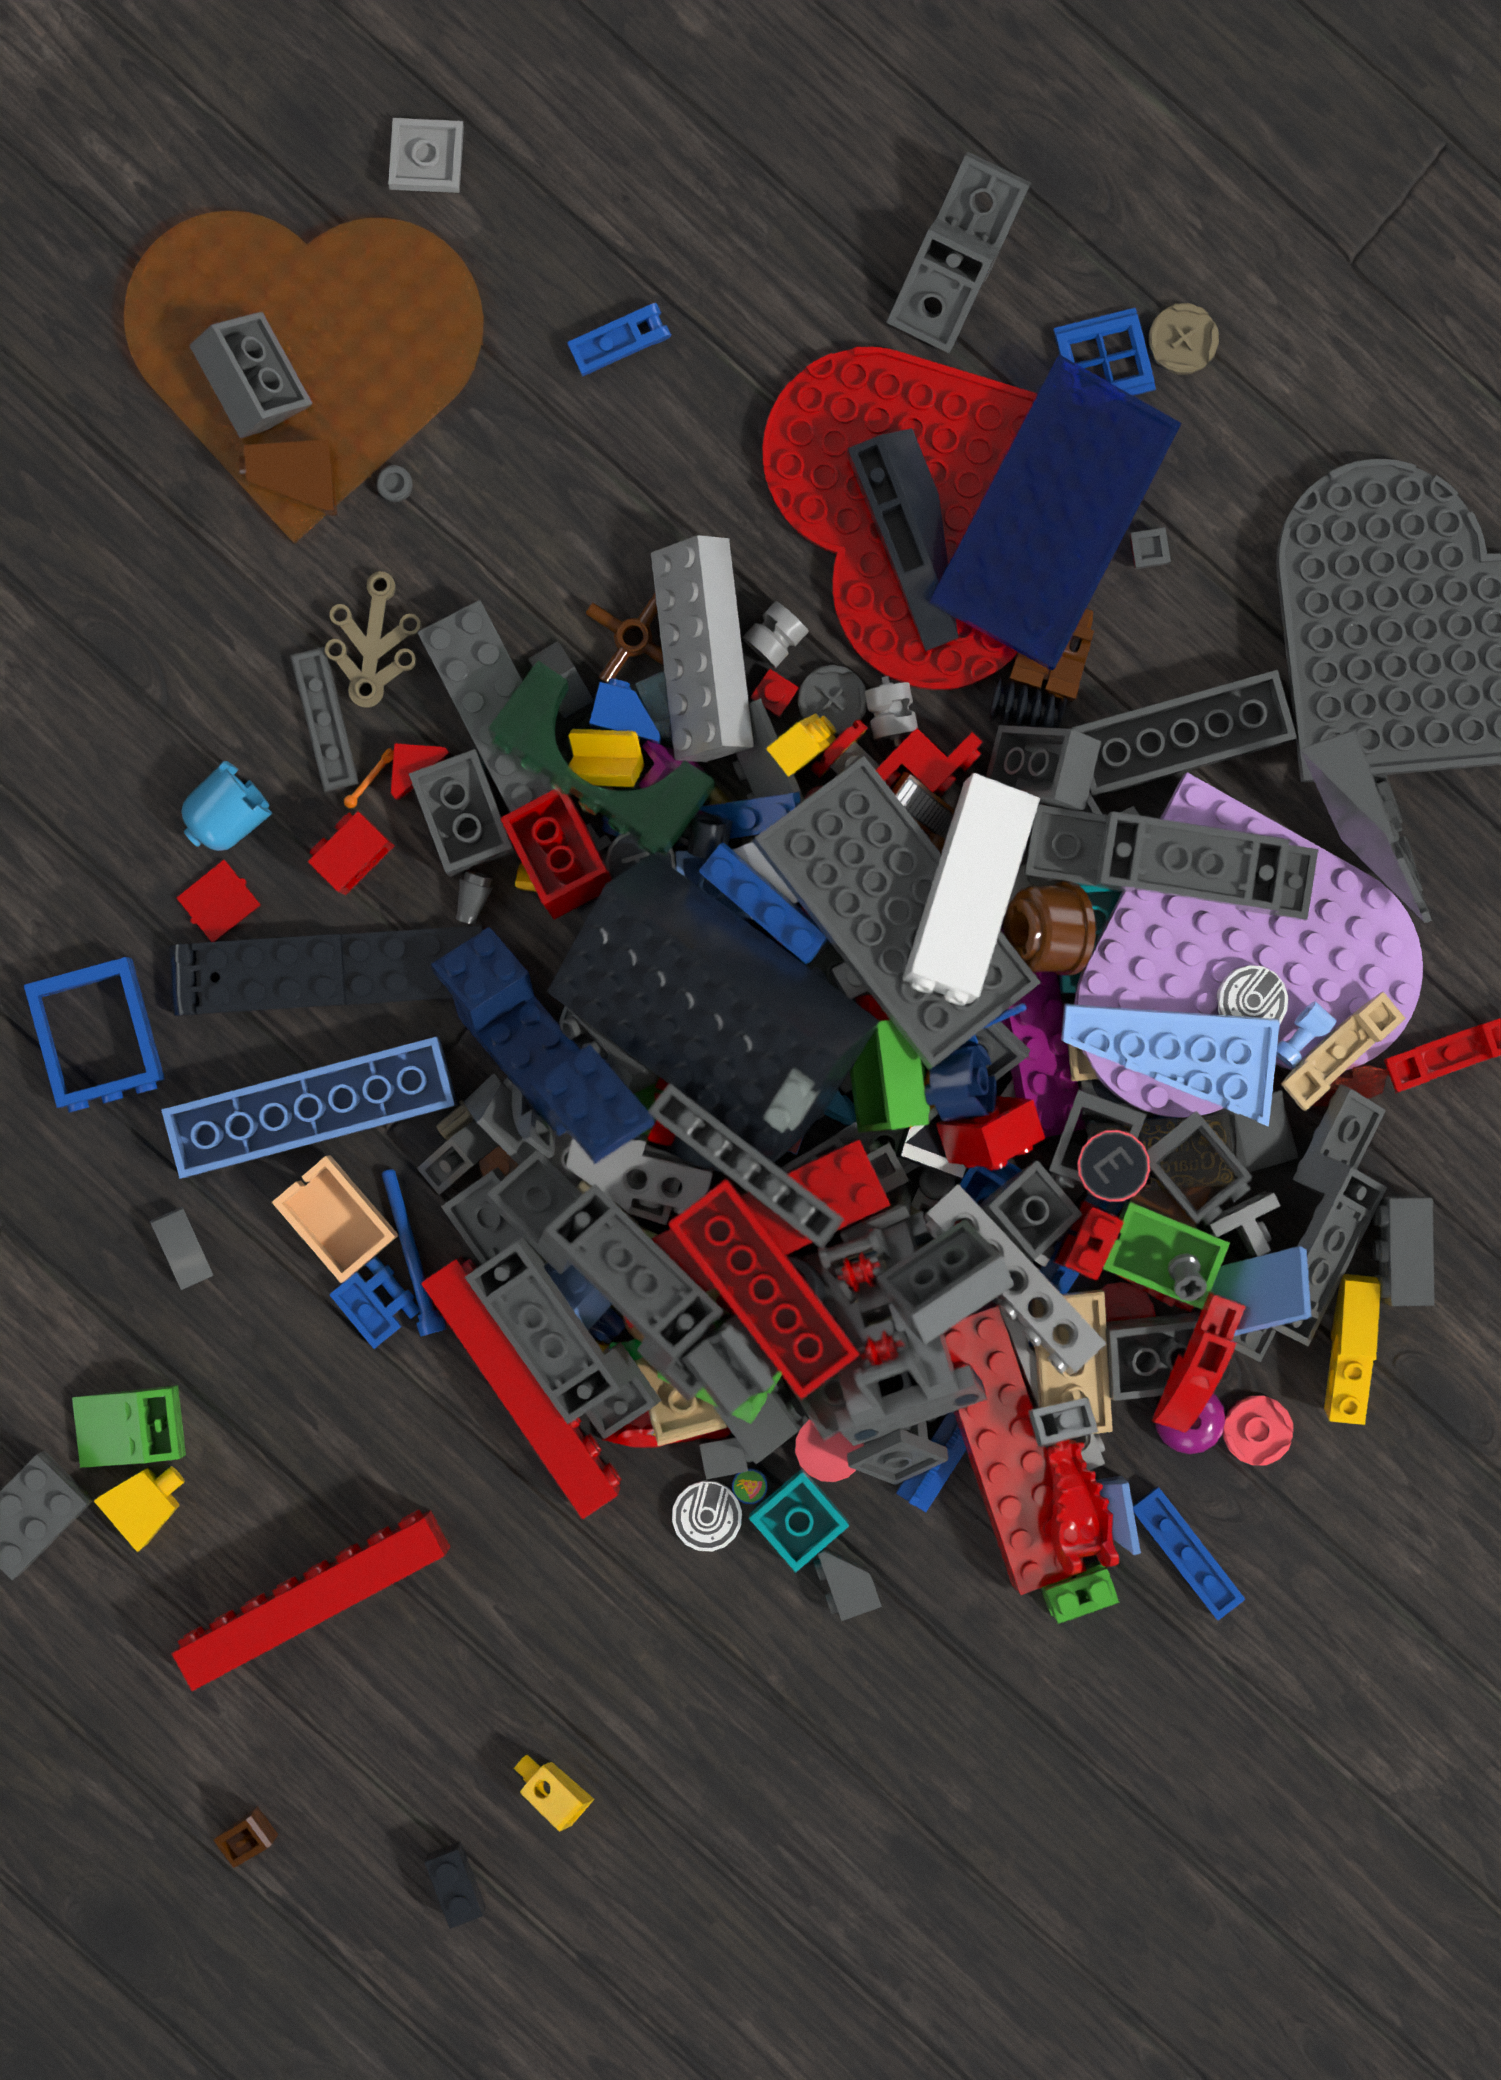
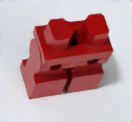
(1093, 1243)

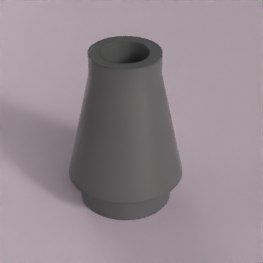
(472, 896)

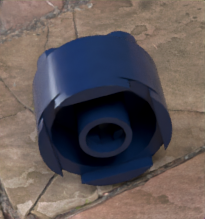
(962, 1085)

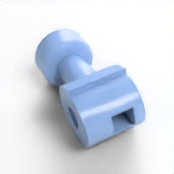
(1312, 1023)

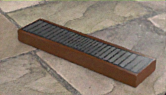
(925, 807)

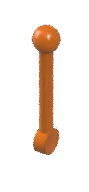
(350, 801)

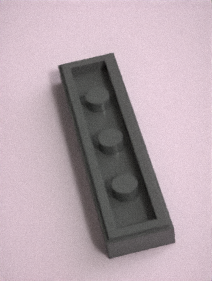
(324, 719)

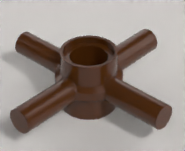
(619, 628)

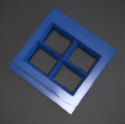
(1105, 326)

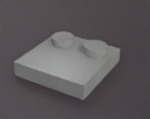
(426, 155)

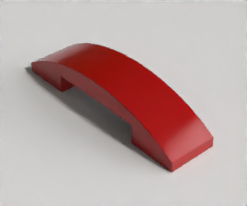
(1445, 1055)

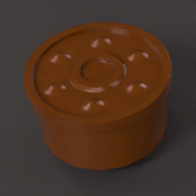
(1052, 927)

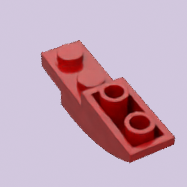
(1202, 1365)

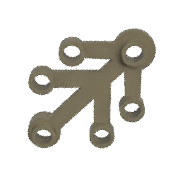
(372, 645)

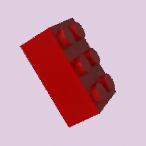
(557, 852)

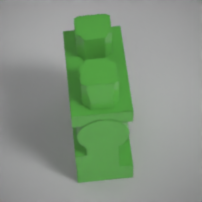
(1080, 1595)

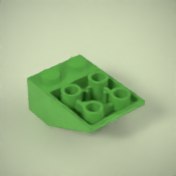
(129, 1427)

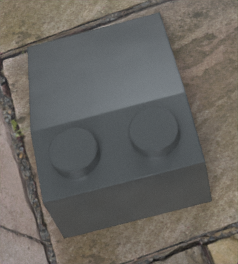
(461, 813)

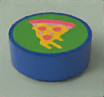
(749, 1486)

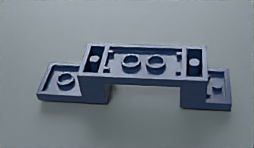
(564, 1084)

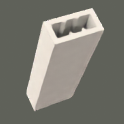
(971, 889)

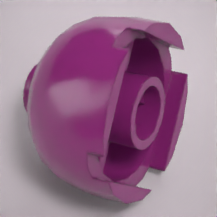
(1201, 1435)

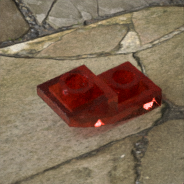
(1364, 1080)

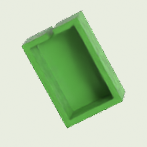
(888, 1083)
(1152, 1241)

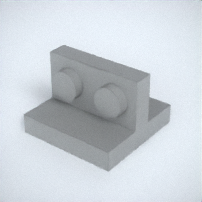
(1242, 1217)

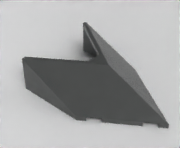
(1366, 814)

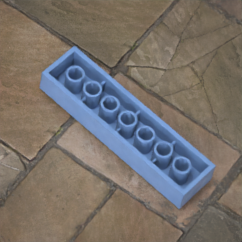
(309, 1107)

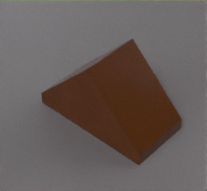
(246, 1838)

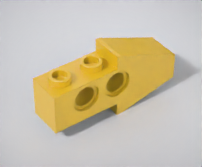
(1353, 1349)

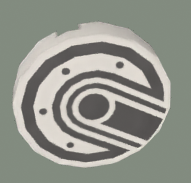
(1253, 993)
(707, 1516)

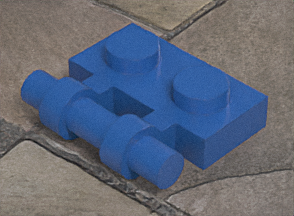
(367, 1310)

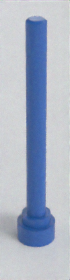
(429, 1320)

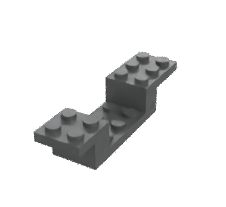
(1172, 859)
(1341, 1216)
(614, 1258)
(543, 1322)

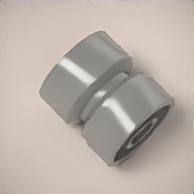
(775, 634)

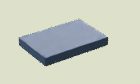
(1269, 1286)

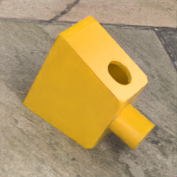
(141, 1504)
(566, 1797)

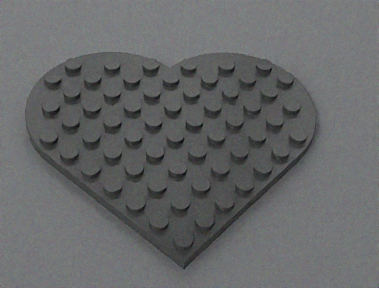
(1392, 620)

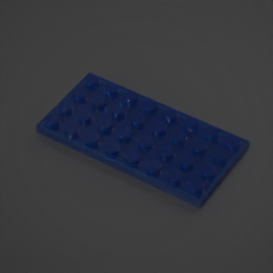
(1055, 512)

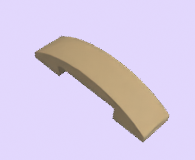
(1341, 1049)

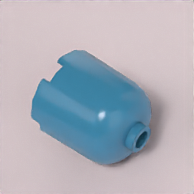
(223, 809)

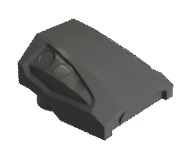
(1259, 1145)

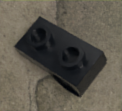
(705, 834)

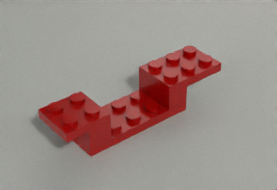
(926, 764)

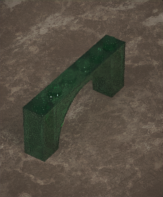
(651, 814)

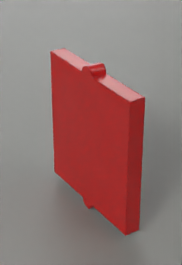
(218, 901)

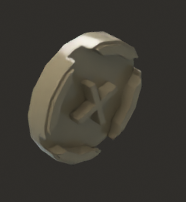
(1183, 339)

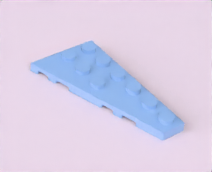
(1198, 1053)

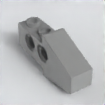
(612, 1175)

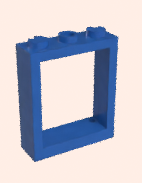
(113, 1090)

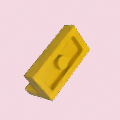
(606, 757)

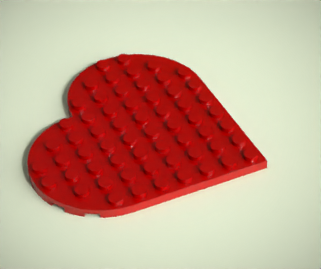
(963, 433)

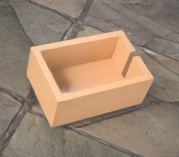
(335, 1219)

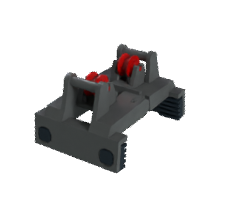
(851, 1275)

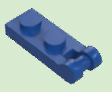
(618, 339)

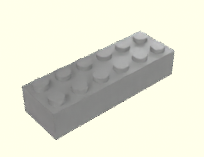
(702, 649)

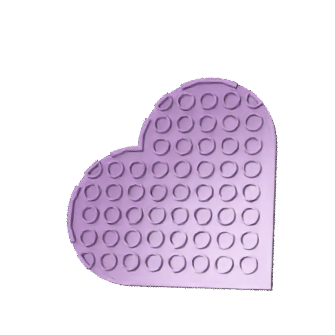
(1179, 949)

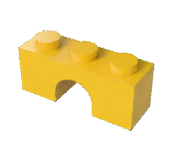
(802, 743)

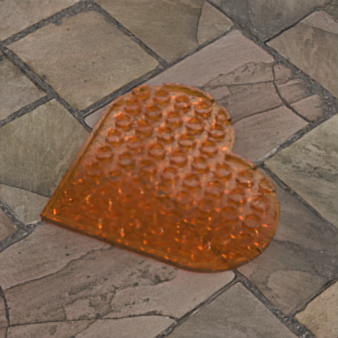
(366, 313)

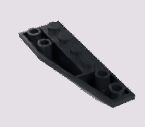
(908, 523)

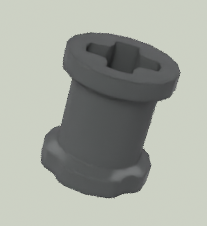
(1188, 1281)

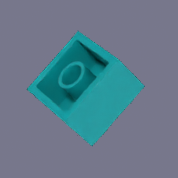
(798, 1520)

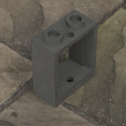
(1099, 1107)
(1173, 1141)

